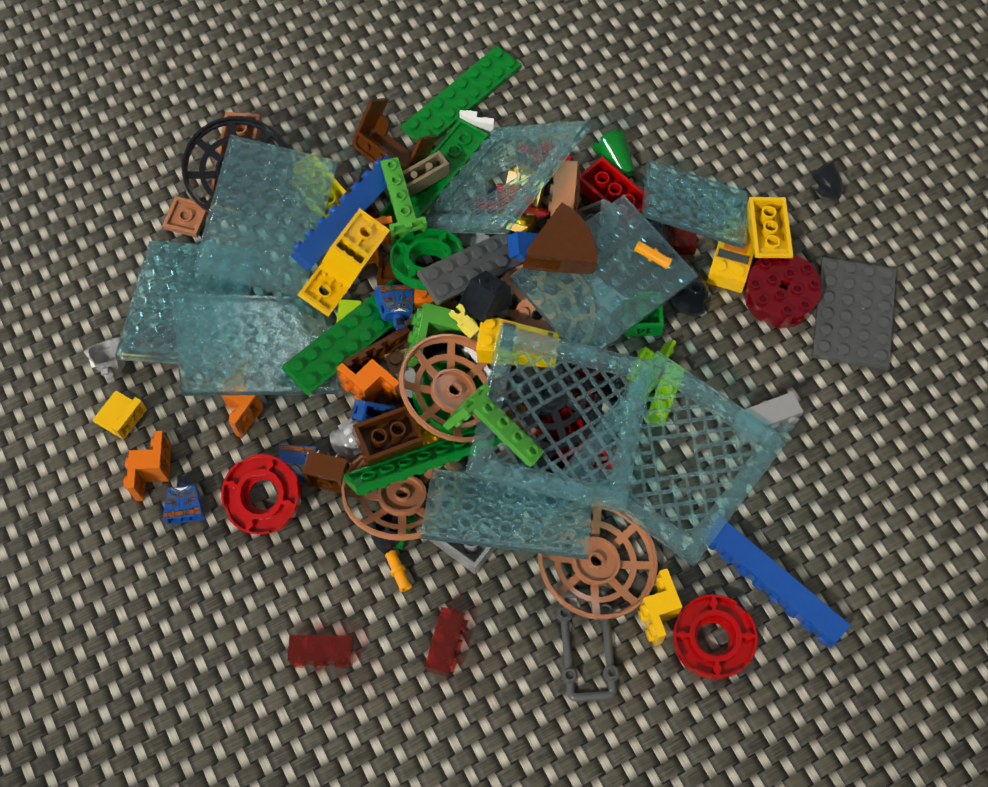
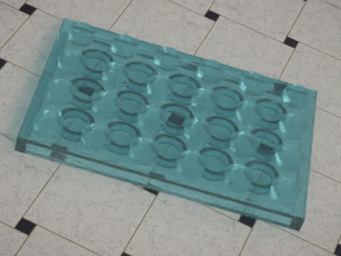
(695, 204)

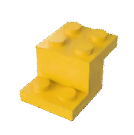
(659, 608)

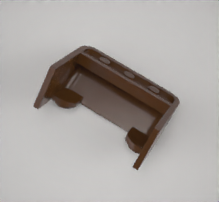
(374, 142)

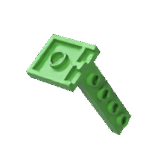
(401, 202)
(498, 422)

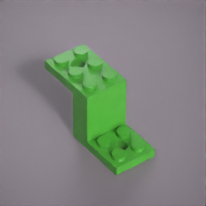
(431, 321)

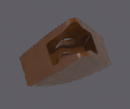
(563, 245)

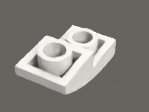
(485, 124)

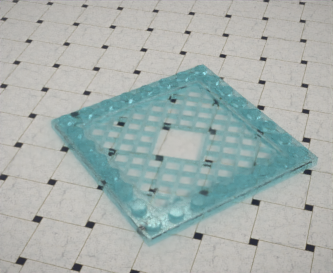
(565, 138)
(639, 370)
(770, 445)

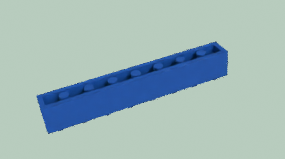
(329, 228)
(780, 586)

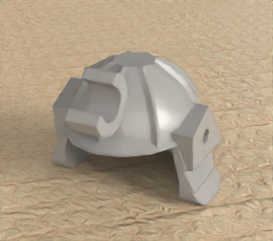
(103, 357)
(344, 442)

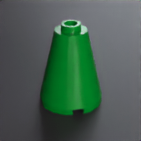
(616, 151)

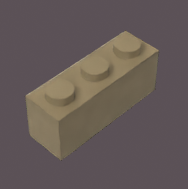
(426, 173)

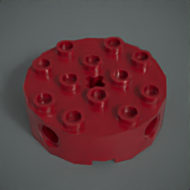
(782, 291)

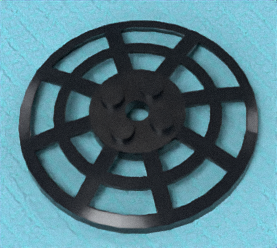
(210, 151)
(555, 406)

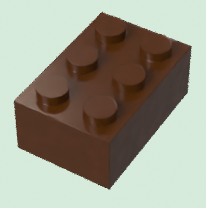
(387, 435)

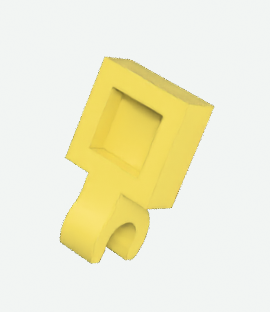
(465, 323)

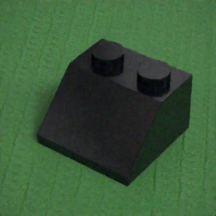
(486, 296)

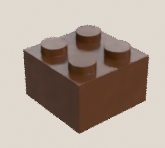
(325, 471)

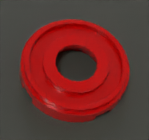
(238, 487)
(730, 616)

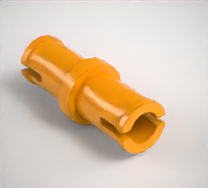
(652, 254)
(398, 571)

